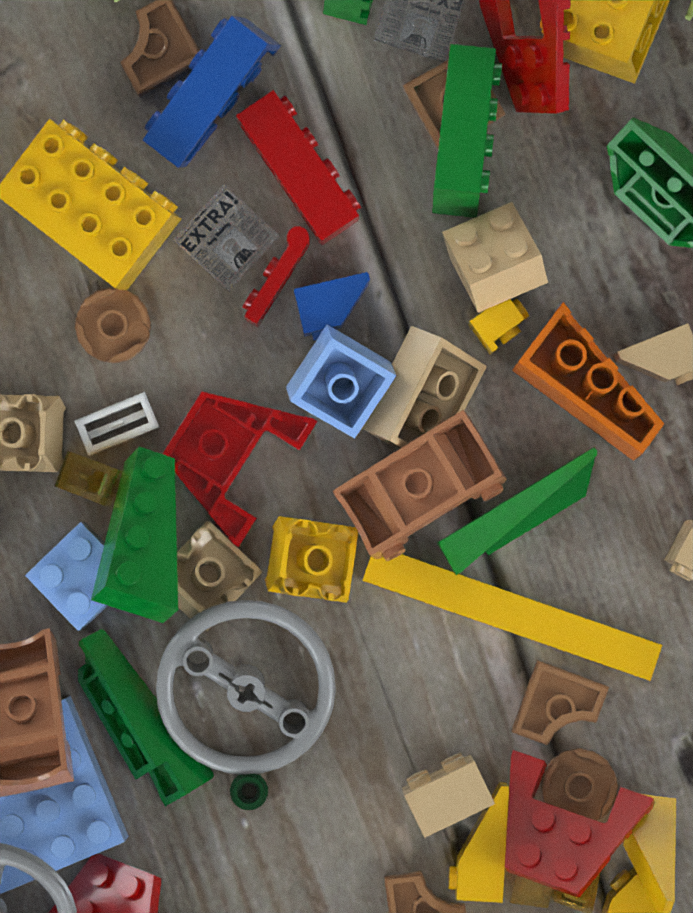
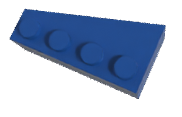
(209, 89)

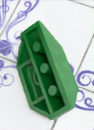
(654, 179)

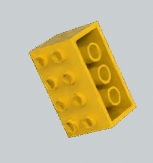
(612, 34)
(89, 203)

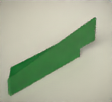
(519, 513)
(134, 720)

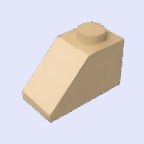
(662, 356)

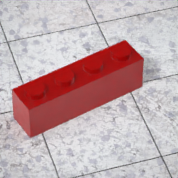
(298, 167)

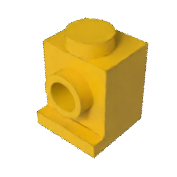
(498, 323)

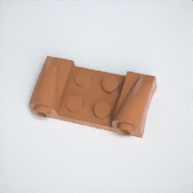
(420, 485)
(31, 717)

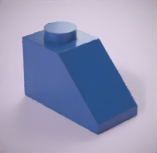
(329, 302)

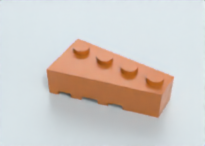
(587, 385)

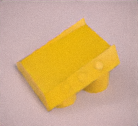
(311, 559)

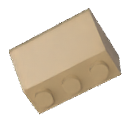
(429, 387)

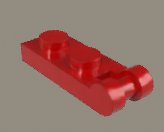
(277, 275)

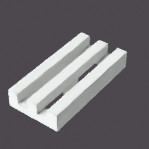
(145, 412)

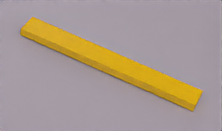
(515, 614)

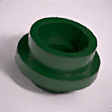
(244, 802)

